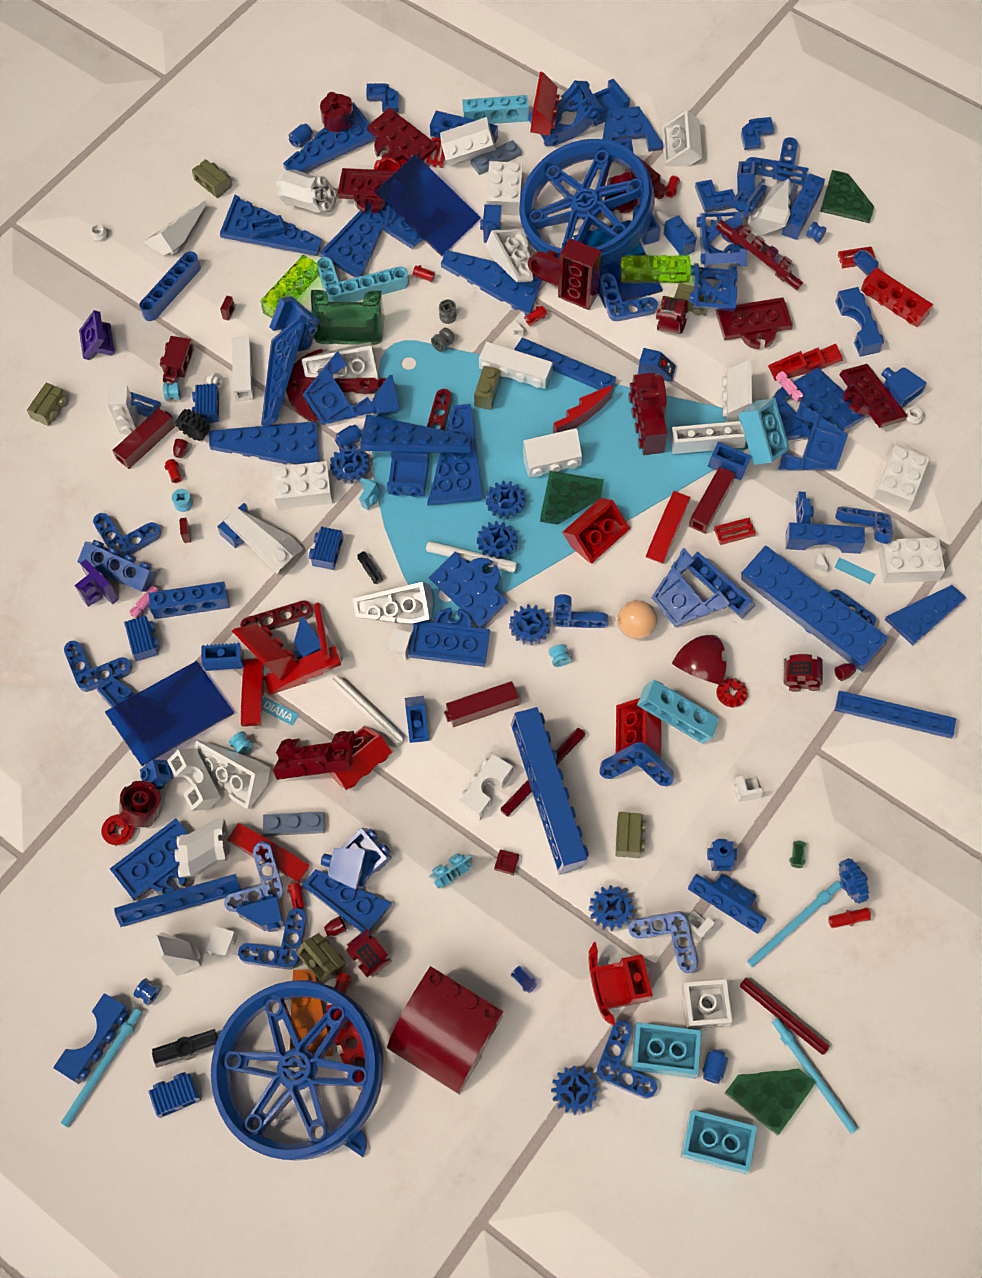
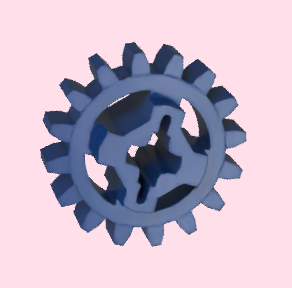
(349, 464)
(505, 500)
(499, 538)
(535, 630)
(853, 880)
(616, 914)
(584, 1090)

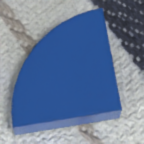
(358, 1143)

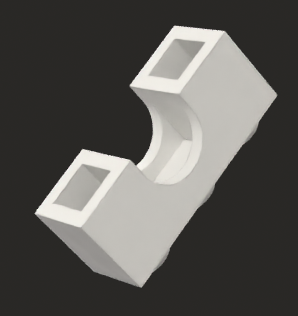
(120, 406)
(189, 765)
(494, 772)

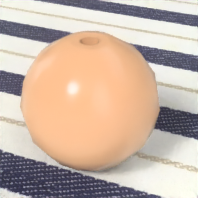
(637, 619)

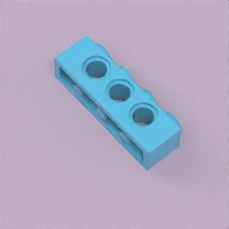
(497, 109)
(678, 711)

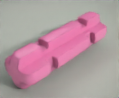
(789, 386)
(143, 603)

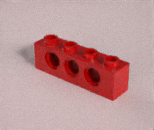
(896, 297)
(349, 1056)

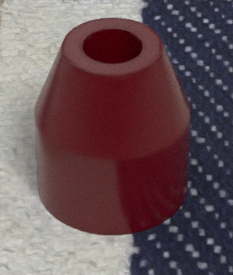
(180, 448)
(844, 671)
(335, 927)

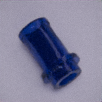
(524, 979)

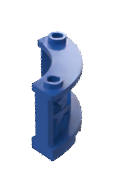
(585, 115)
(712, 255)
(727, 296)

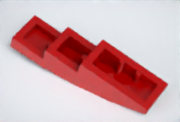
(801, 364)
(587, 407)
(668, 527)
(307, 668)
(252, 693)
(286, 862)

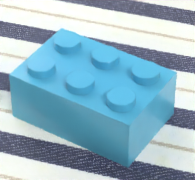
(764, 431)
(666, 1050)
(718, 1142)

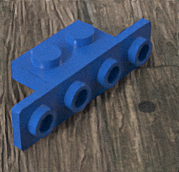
(747, 201)
(730, 899)

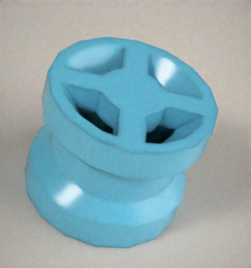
(171, 391)
(182, 505)
(559, 655)
(241, 743)

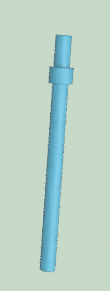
(822, 898)
(125, 1030)
(788, 1039)

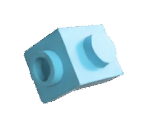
(369, 494)

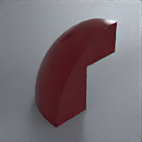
(703, 659)

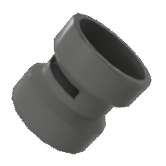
(447, 311)
(443, 339)

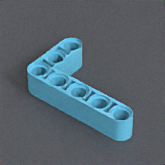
(355, 288)

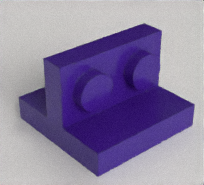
(96, 336)
(94, 586)

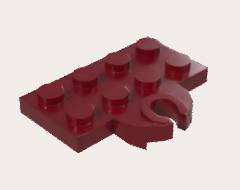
(399, 137)
(361, 186)
(755, 321)
(871, 396)

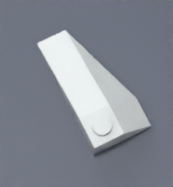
(772, 210)
(172, 236)
(511, 253)
(358, 358)
(268, 542)
(401, 604)
(237, 773)
(177, 953)

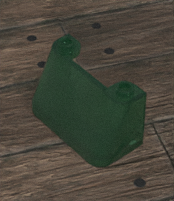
(348, 321)

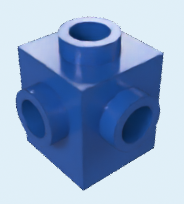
(157, 772)
(722, 855)

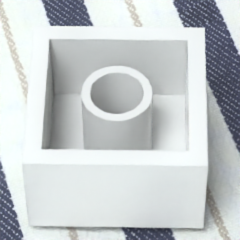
(706, 1004)

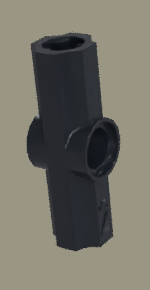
(172, 1053)

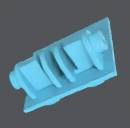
(457, 861)

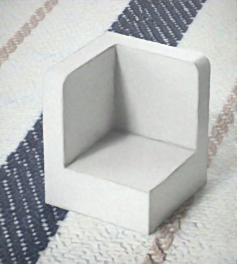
(400, 642)
(747, 789)
(699, 926)
(221, 941)

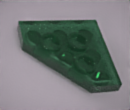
(846, 198)
(568, 495)
(771, 1095)

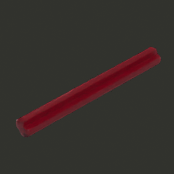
(784, 1016)

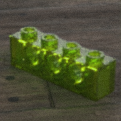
(655, 269)
(292, 283)

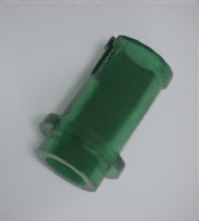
(797, 859)

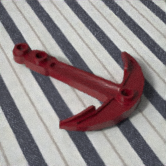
(298, 379)

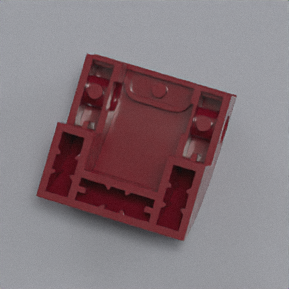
(444, 1029)

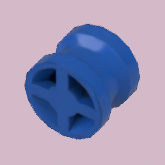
(816, 232)
(146, 991)

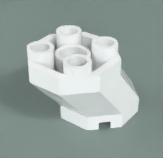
(305, 191)
(202, 848)

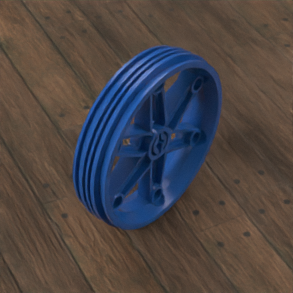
(588, 202)
(225, 1052)

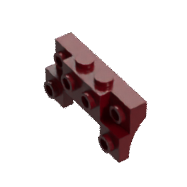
(314, 759)

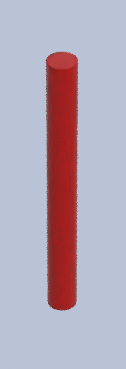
(321, 631)

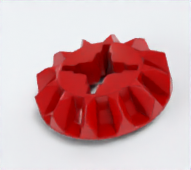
(727, 698)
(109, 827)

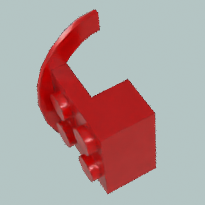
(618, 983)

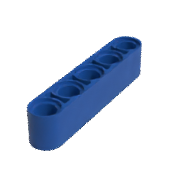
(170, 286)

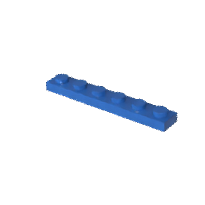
(567, 366)
(895, 714)
(176, 900)

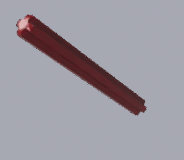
(521, 794)

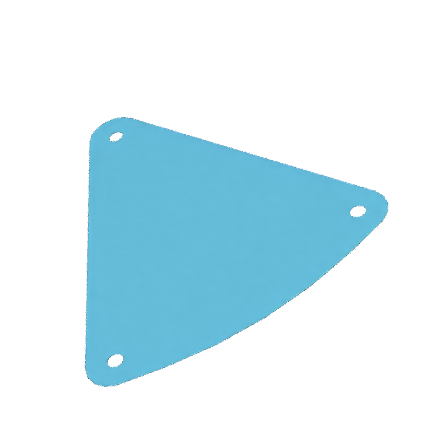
(517, 415)

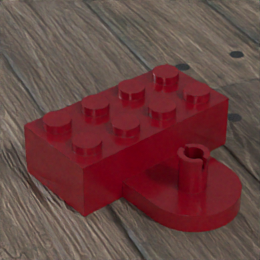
(574, 273)
(649, 410)

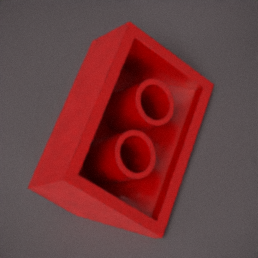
(544, 106)
(596, 529)
(266, 649)
(636, 726)
(368, 752)

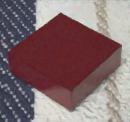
(227, 308)
(185, 530)
(506, 862)

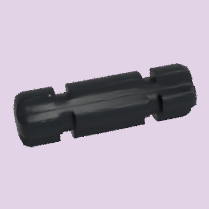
(369, 567)

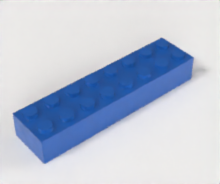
(814, 608)
(549, 791)

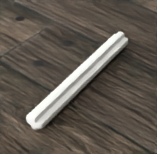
(468, 556)
(367, 710)

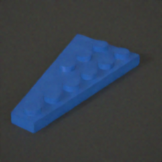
(293, 239)
(280, 364)
(457, 473)

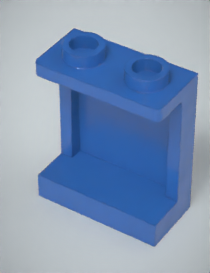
(610, 98)
(288, 311)
(408, 473)

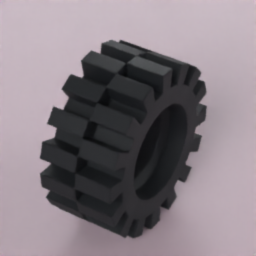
(192, 424)

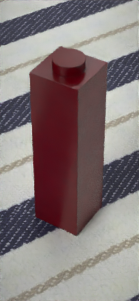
(143, 438)
(712, 500)
(481, 704)

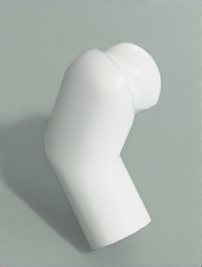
(662, 216)

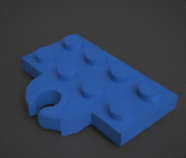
(827, 399)
(470, 587)
(450, 640)
(151, 863)

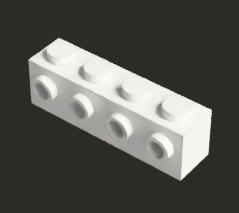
(516, 365)
(706, 436)

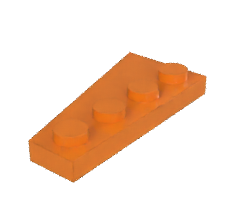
(307, 1012)

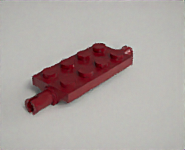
(764, 252)

